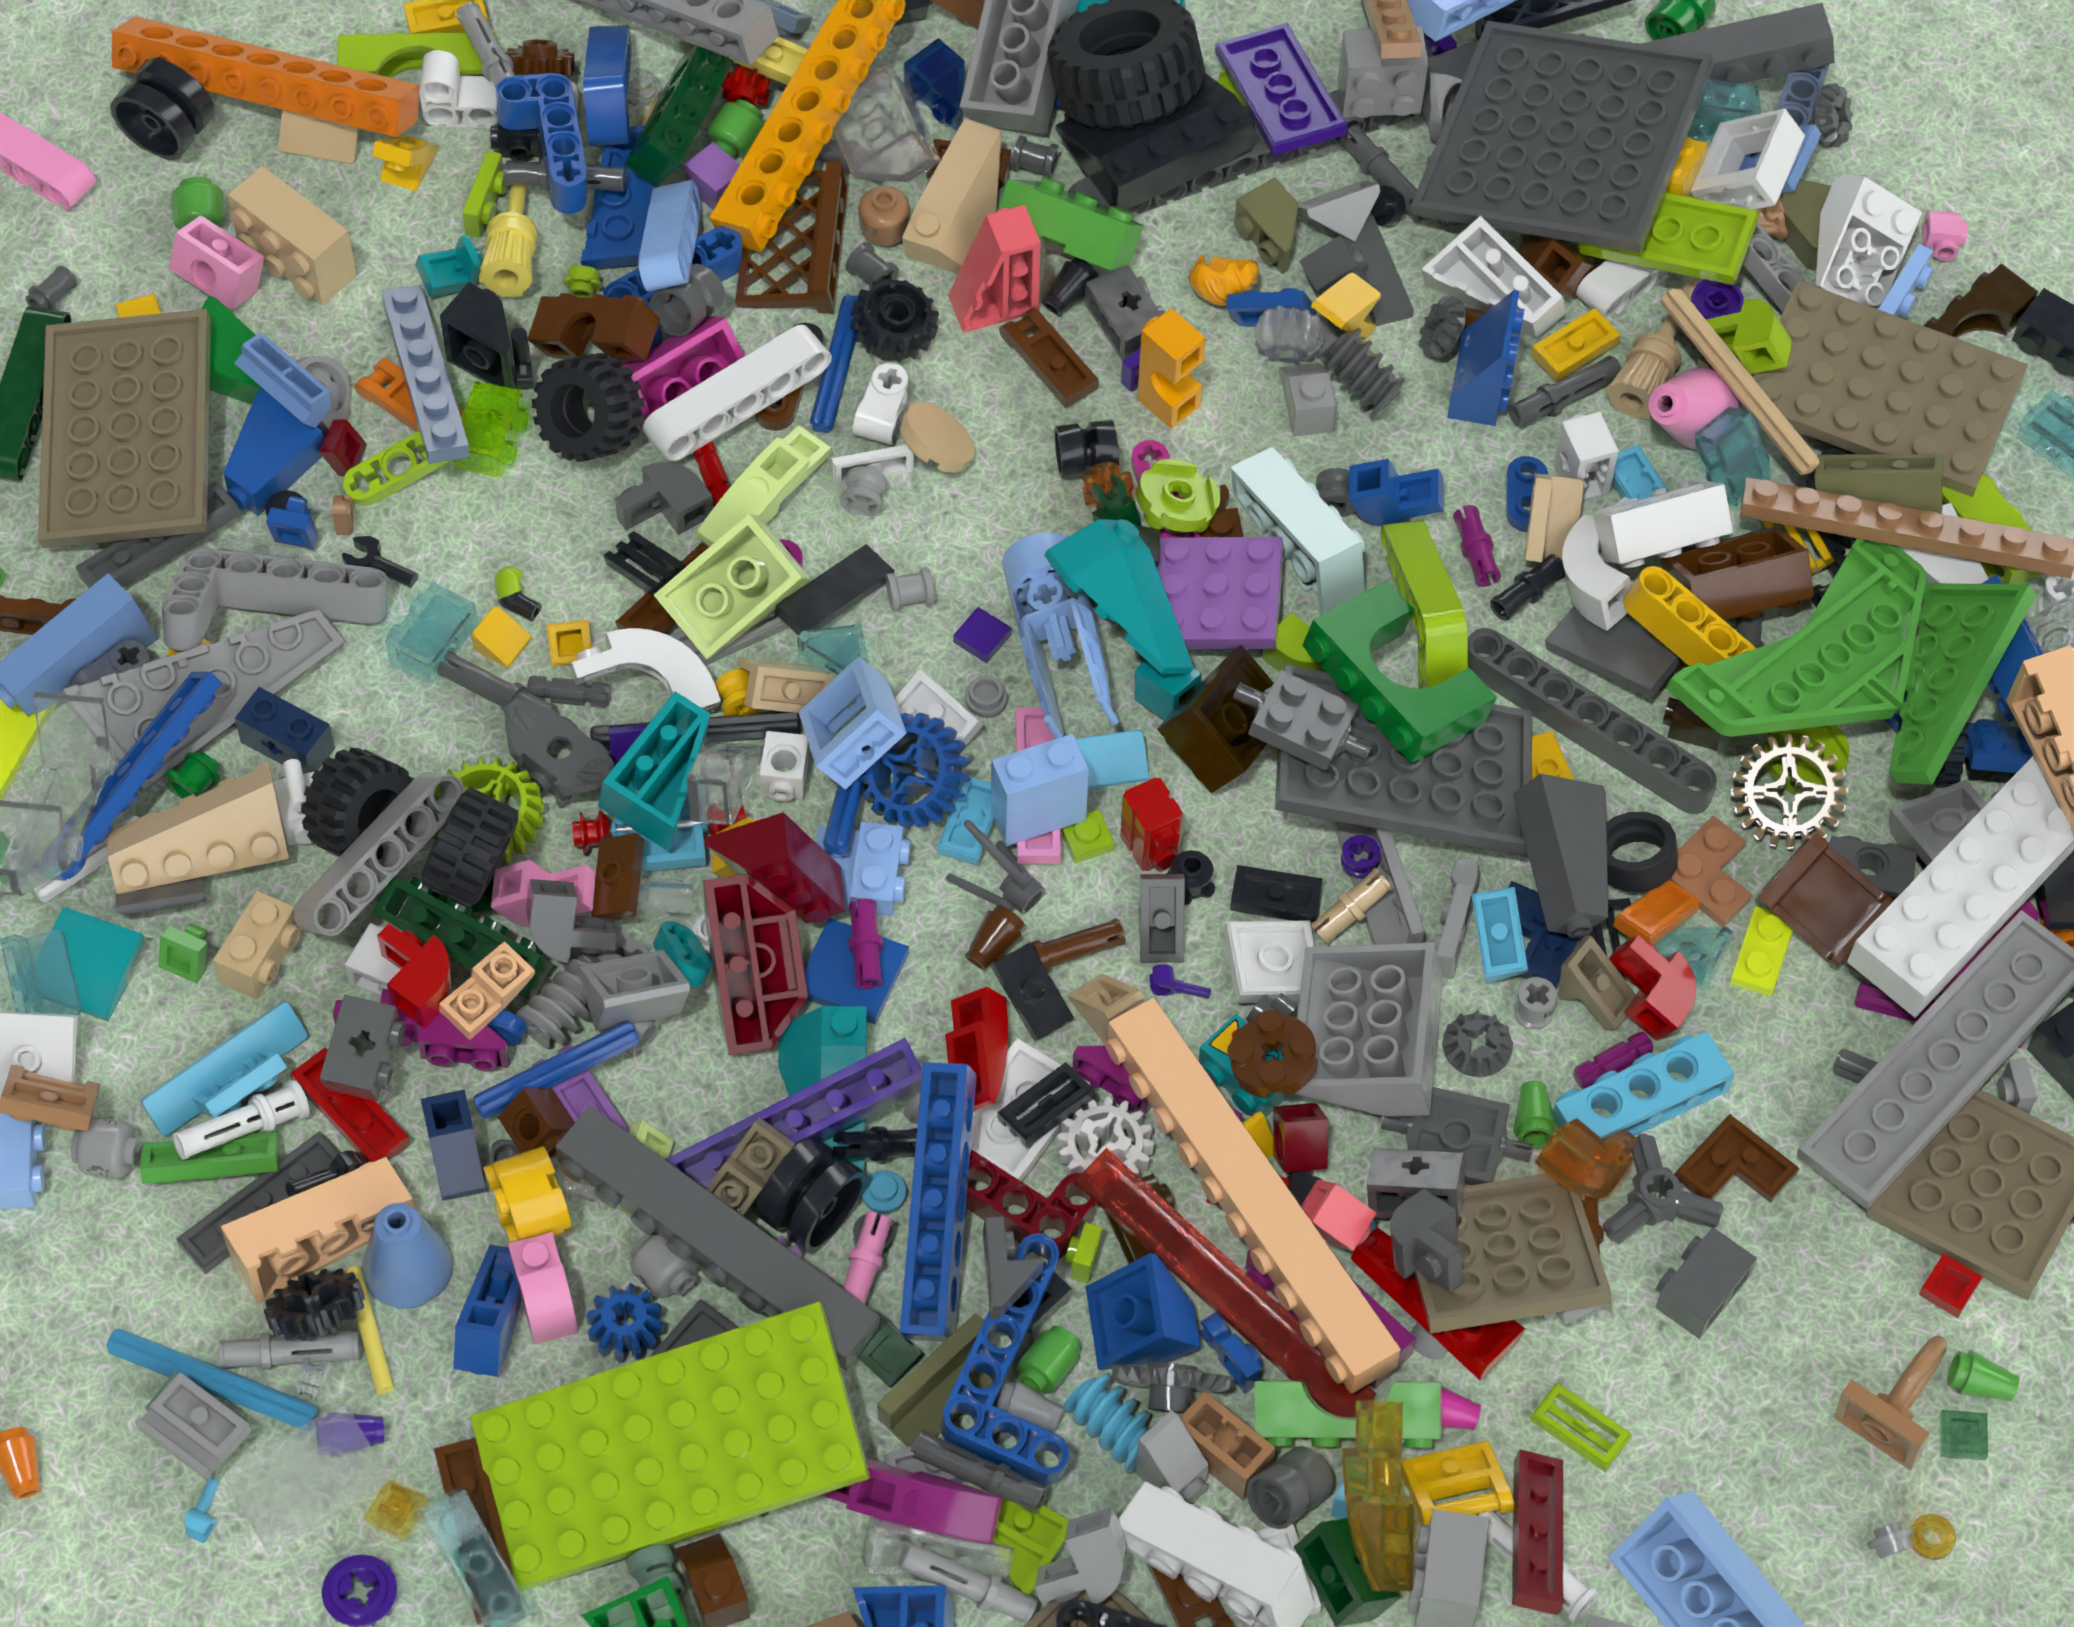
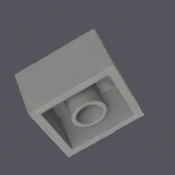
(1375, 84)
(1448, 1570)

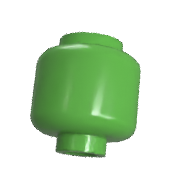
(736, 127)
(195, 198)

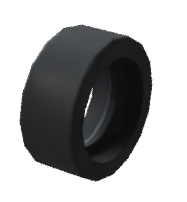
(1647, 873)

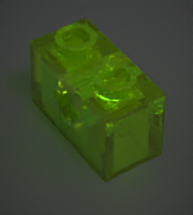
(491, 426)

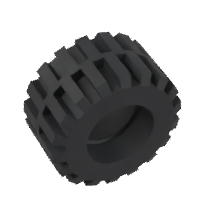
(562, 411)
(349, 797)
(469, 847)

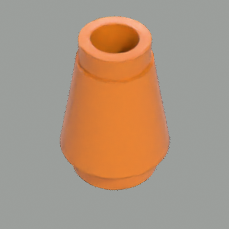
(19, 1462)

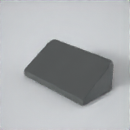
(162, 896)

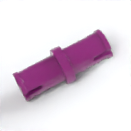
(1476, 545)
(865, 944)

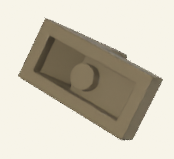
(1597, 982)

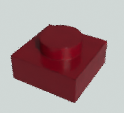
(342, 446)

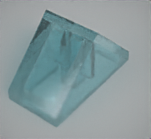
(832, 647)
(1702, 948)

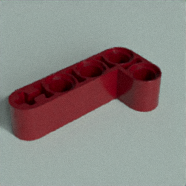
(1039, 1212)

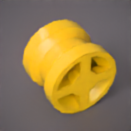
(732, 689)

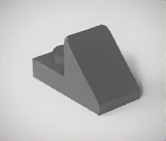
(1161, 917)
(1005, 1278)

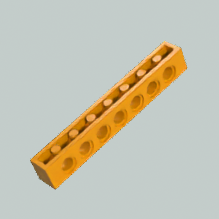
(804, 118)

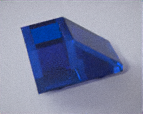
(937, 80)

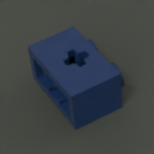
(284, 731)

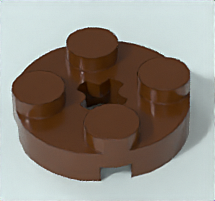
(1270, 1033)

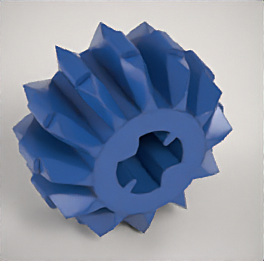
(625, 1337)

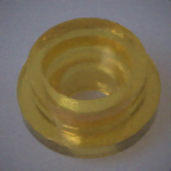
(1941, 1527)

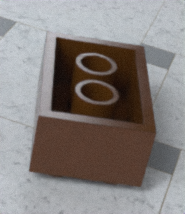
(1746, 573)

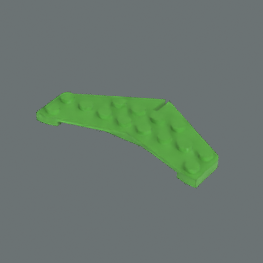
(1836, 669)

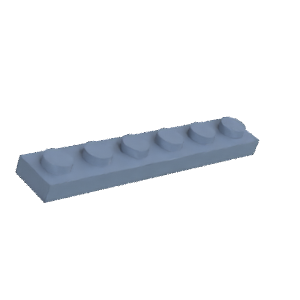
(425, 374)

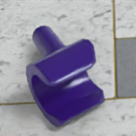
(1163, 983)

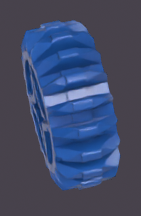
(896, 797)

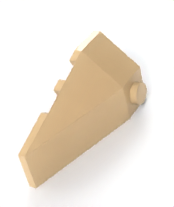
(956, 198)

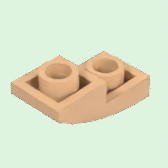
(488, 991)

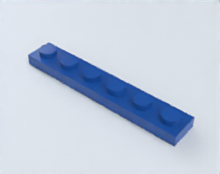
(146, 758)

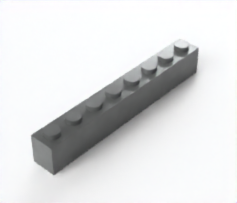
(708, 1231)

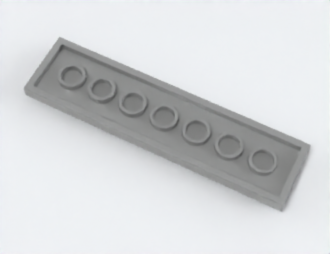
(1942, 1060)

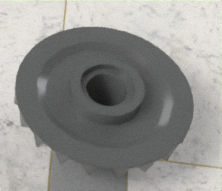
(1170, 1383)

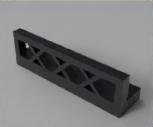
(1543, 12)

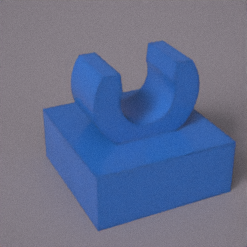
(293, 525)

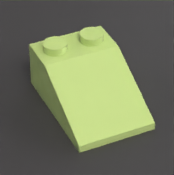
(732, 585)

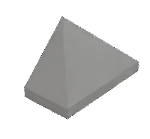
(1343, 209)

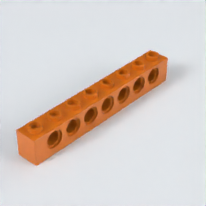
(271, 76)

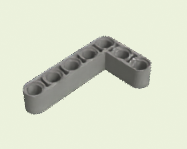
(266, 584)

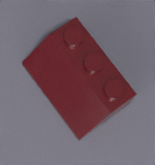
(784, 863)

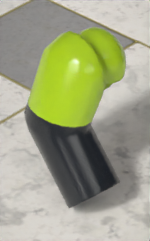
(510, 594)

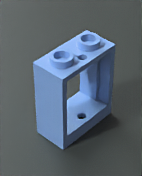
(875, 726)

